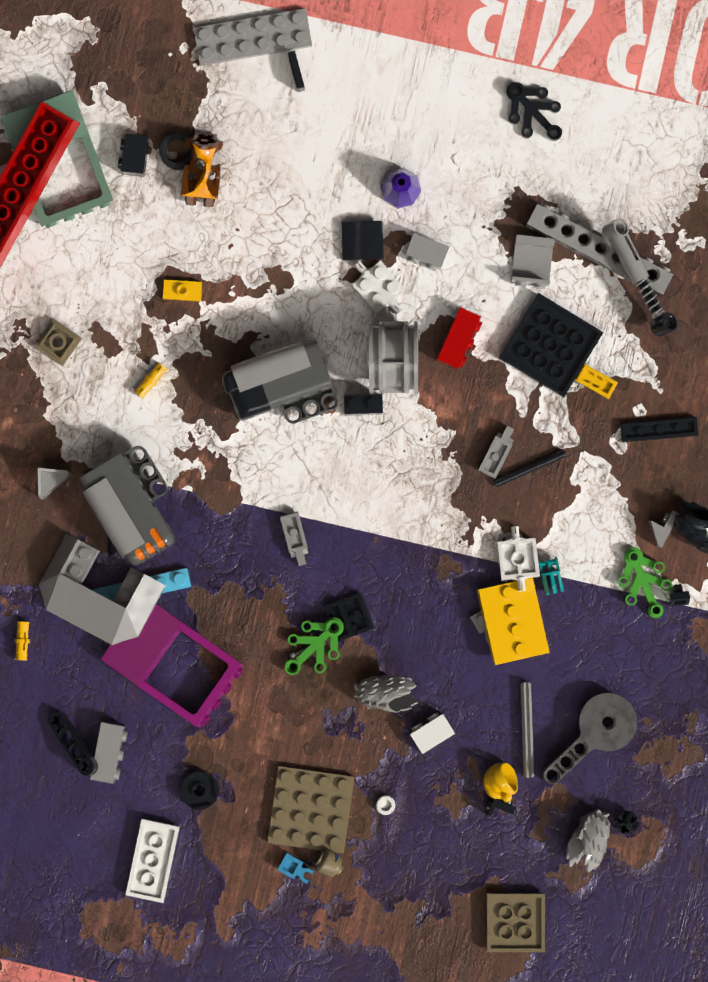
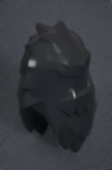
(693, 525)

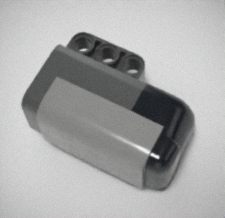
(280, 379)

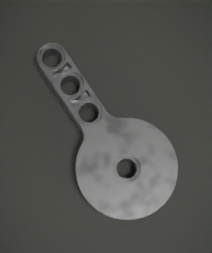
(594, 734)

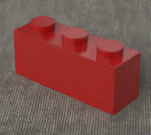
(459, 339)

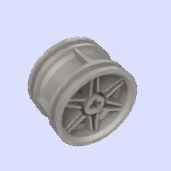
(393, 357)

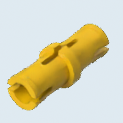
(150, 380)
(22, 640)

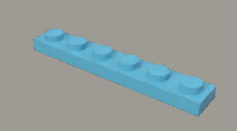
(172, 580)

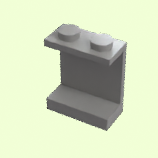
(532, 261)

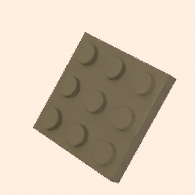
(515, 922)

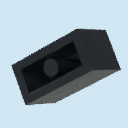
(134, 155)
(363, 404)

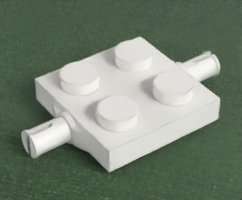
(378, 287)
(518, 559)

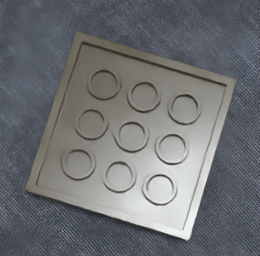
(311, 809)

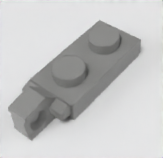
(497, 453)
(295, 536)

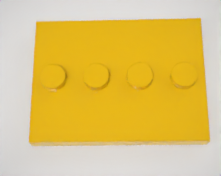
(512, 622)

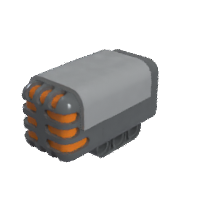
(126, 505)

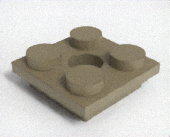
(62, 353)

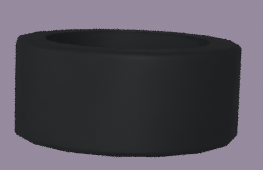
(163, 146)

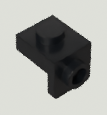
(500, 804)

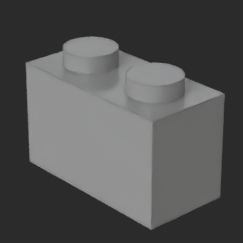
(426, 252)

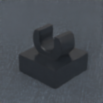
(679, 596)

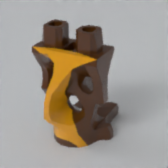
(203, 148)

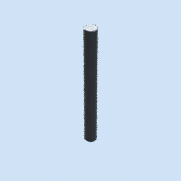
(530, 468)

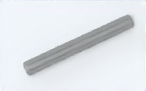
(527, 730)

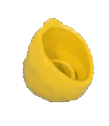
(500, 782)

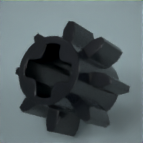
(626, 822)

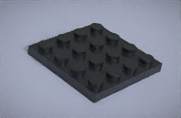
(550, 345)

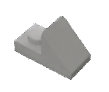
(660, 532)

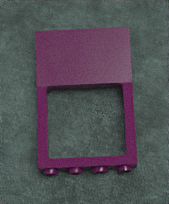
(140, 655)

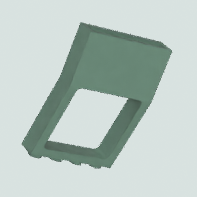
(15, 126)

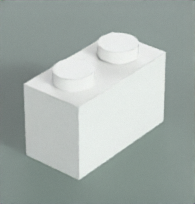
(432, 732)

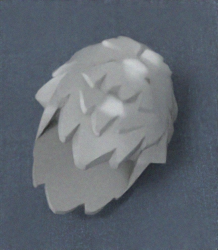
(386, 692)
(589, 840)

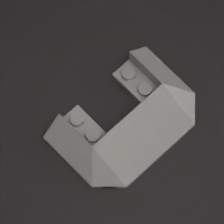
(88, 610)

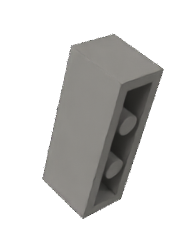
(109, 752)

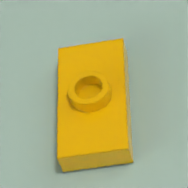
(182, 290)
(596, 381)

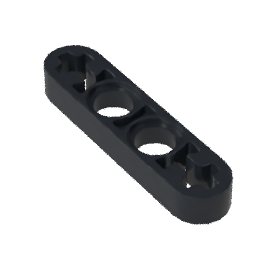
(70, 745)

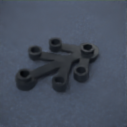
(531, 109)

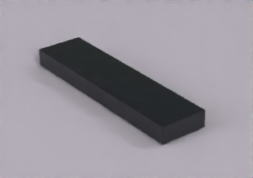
(659, 429)

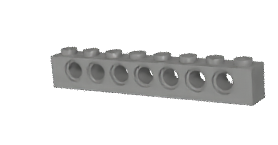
(588, 250)

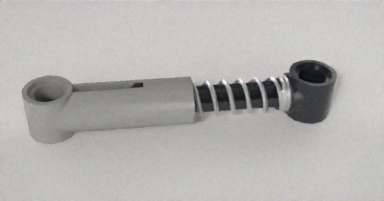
(617, 234)

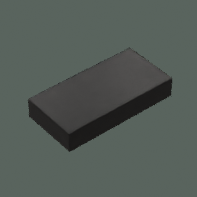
(296, 71)

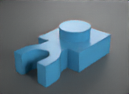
(292, 866)

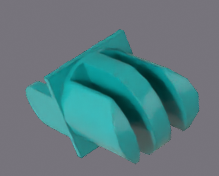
(548, 563)

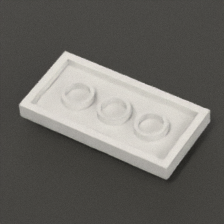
(152, 860)

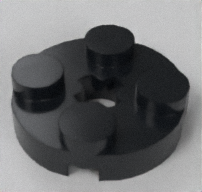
(193, 799)

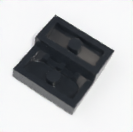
(362, 240)
(352, 613)

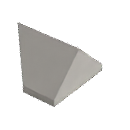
(49, 480)

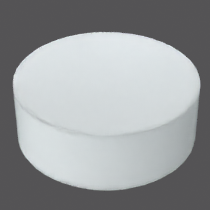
(385, 804)

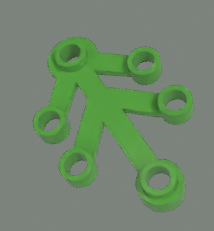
(642, 579)
(317, 644)

